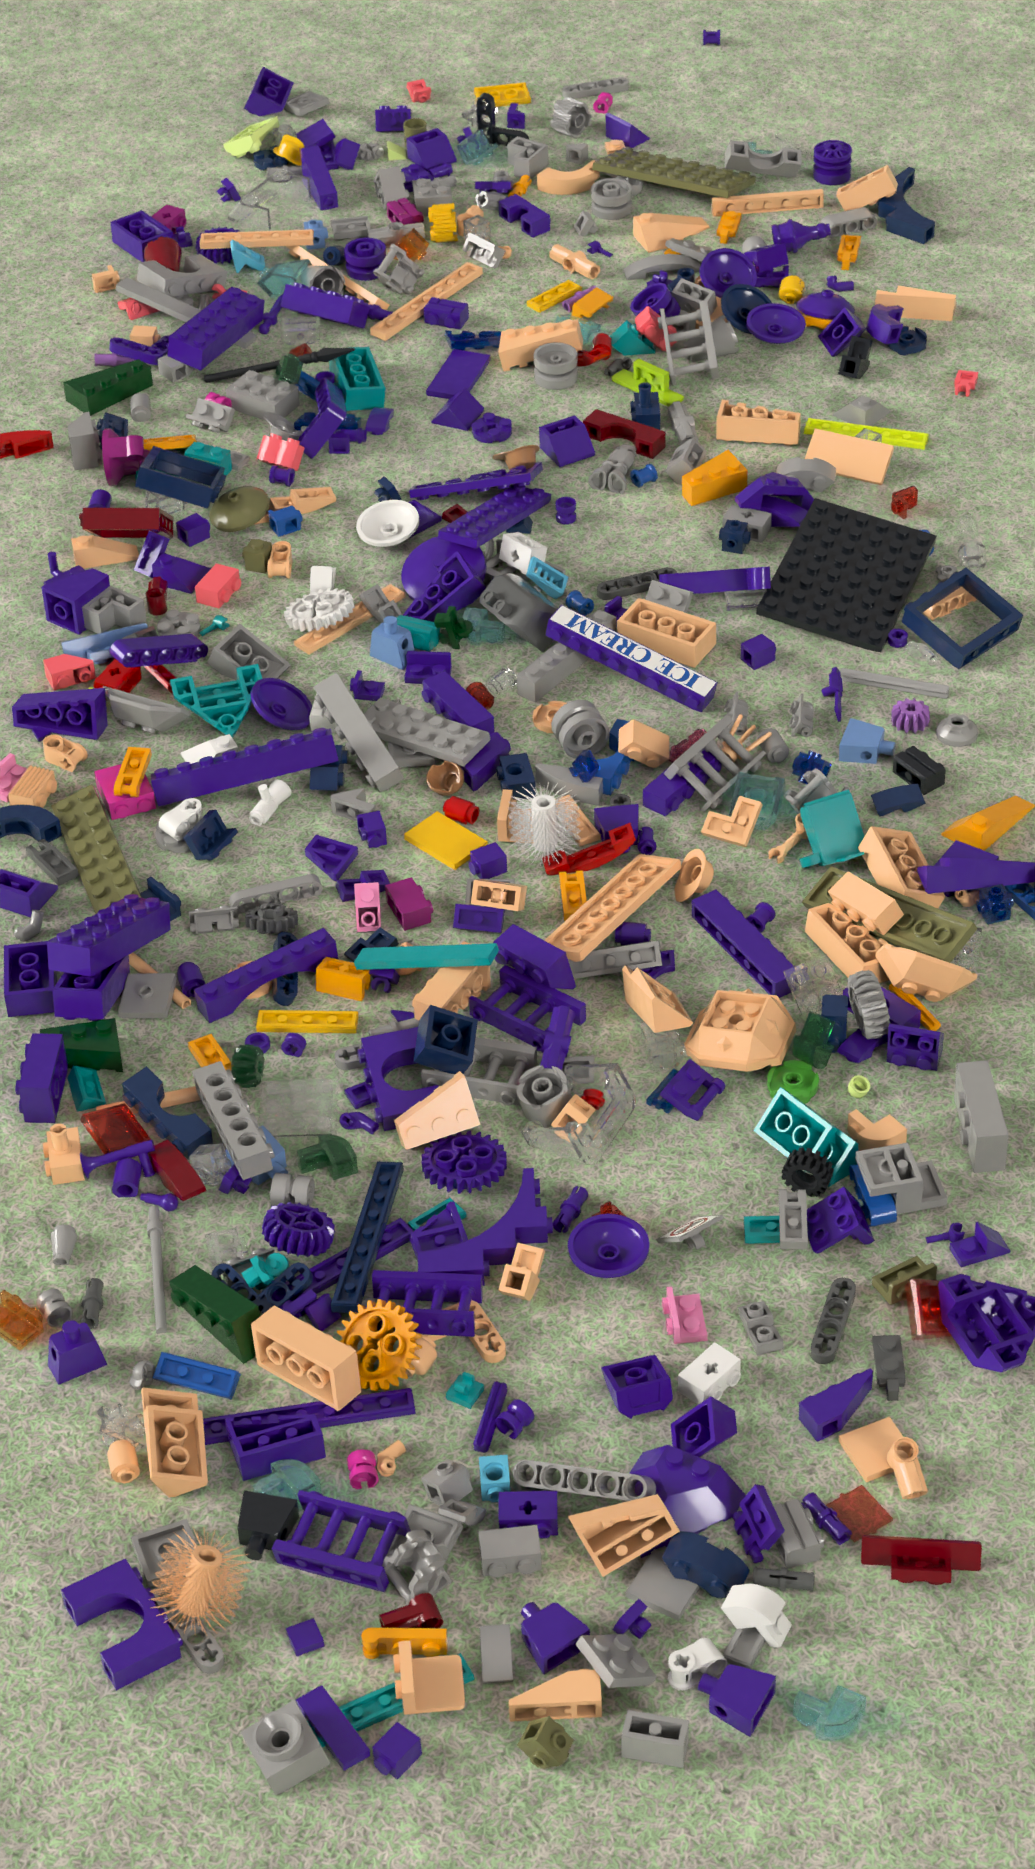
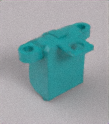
(832, 829)

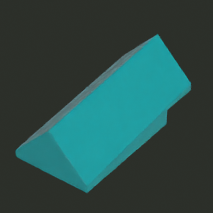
(794, 1125)

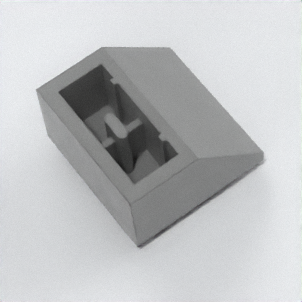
(84, 442)

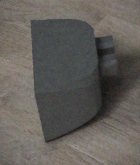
(519, 608)

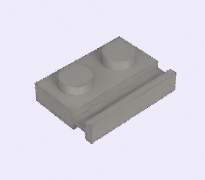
(350, 227)

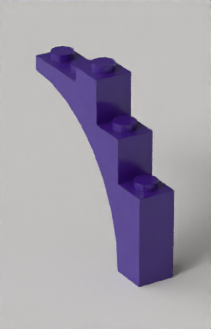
(523, 1223)

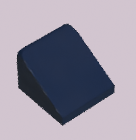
(523, 526)

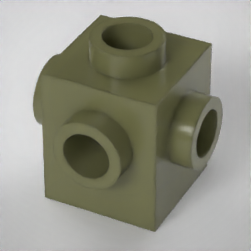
(545, 1743)

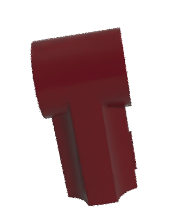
(157, 596)
(419, 1613)

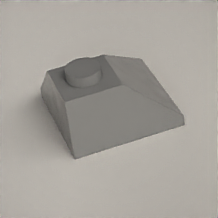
(862, 411)

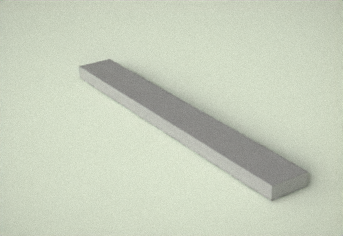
(168, 304)

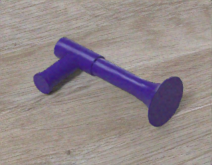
(140, 1150)

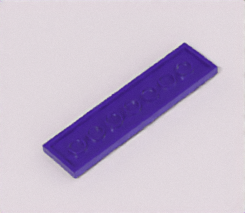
(494, 516)

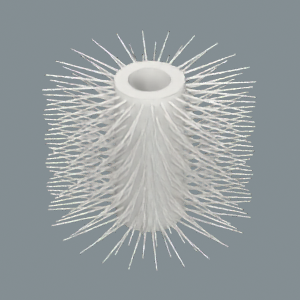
(544, 823)

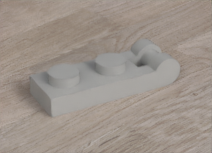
(793, 1219)

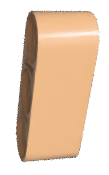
(953, 601)

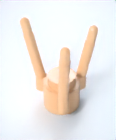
(730, 752)

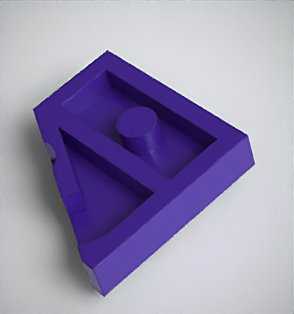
(331, 855)

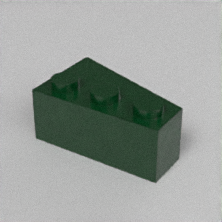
(91, 1044)

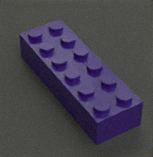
(215, 328)
(108, 935)

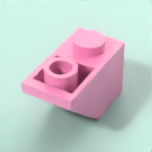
(367, 906)

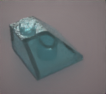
(275, 278)

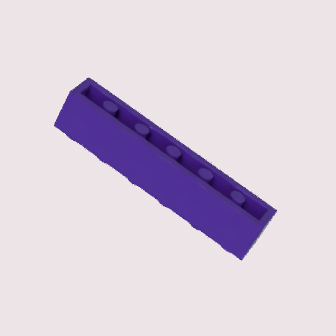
(742, 942)

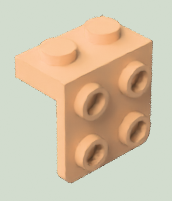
(428, 1682)

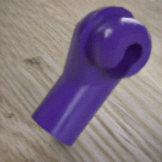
(358, 1120)

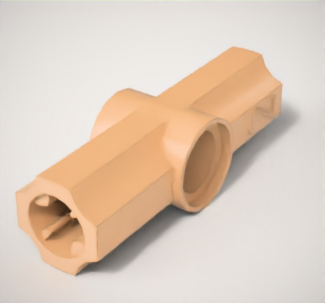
(574, 261)

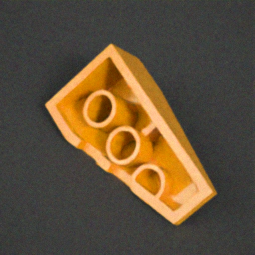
(989, 824)

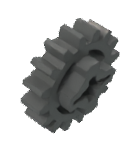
(271, 918)

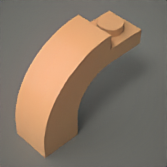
(567, 183)

